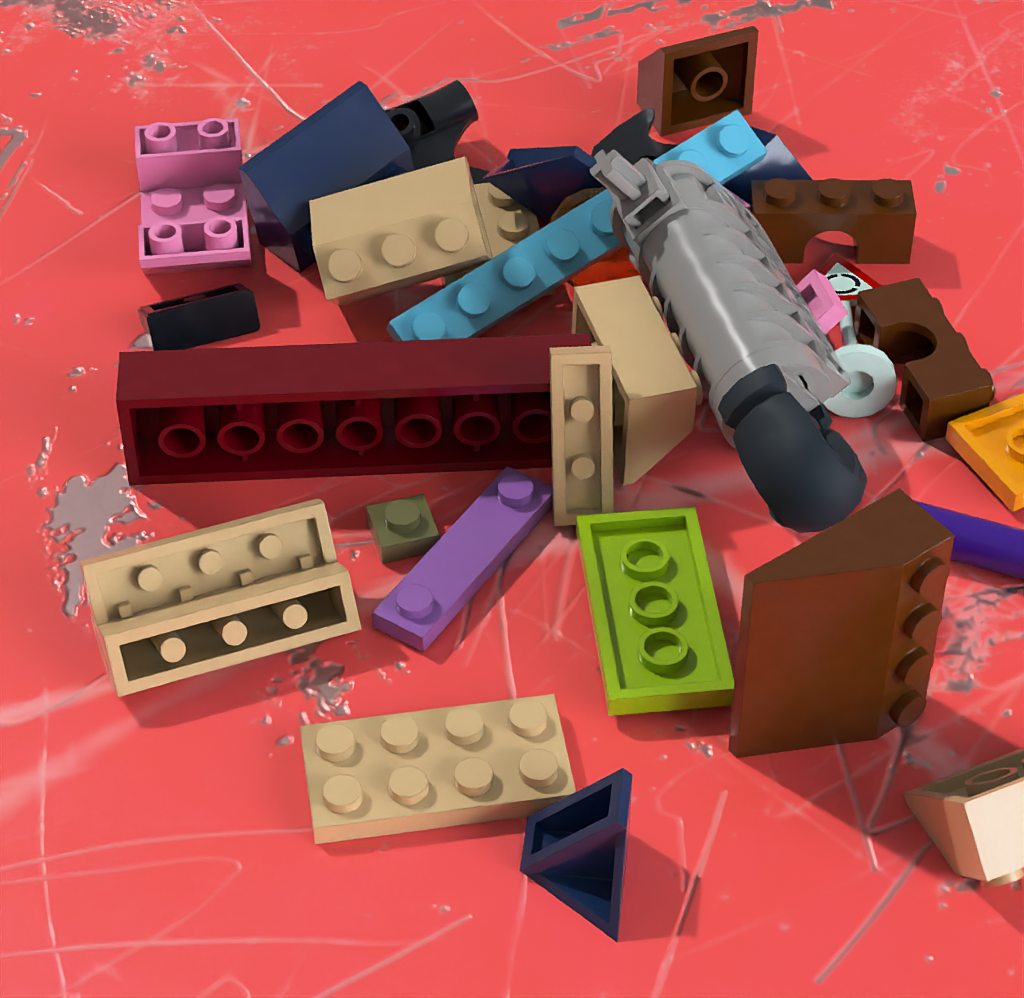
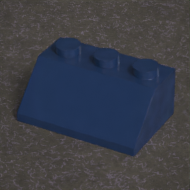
(327, 153)

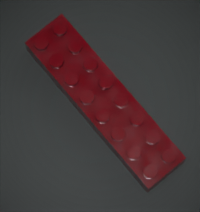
(337, 409)

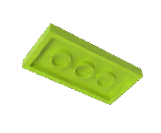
(654, 611)

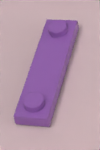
(463, 559)

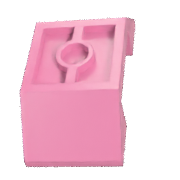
(191, 196)

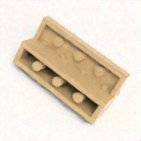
(218, 597)

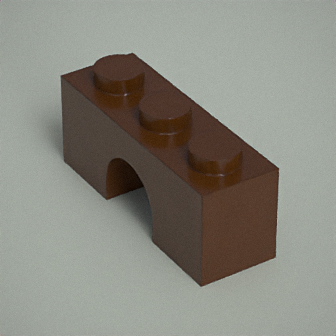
(873, 212)
(939, 370)

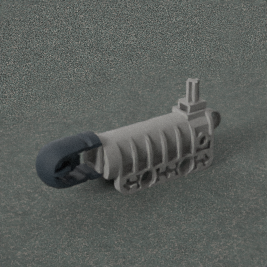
(741, 332)

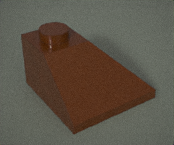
(699, 80)

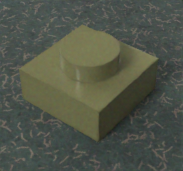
(402, 528)

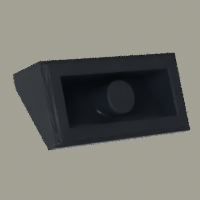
(200, 318)

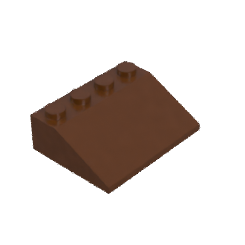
(841, 632)

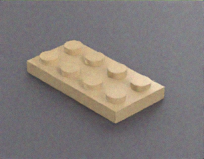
(435, 768)

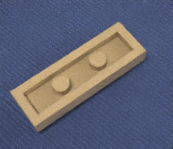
(581, 432)

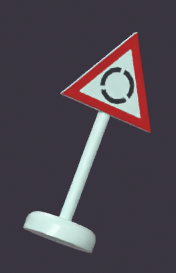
(869, 368)

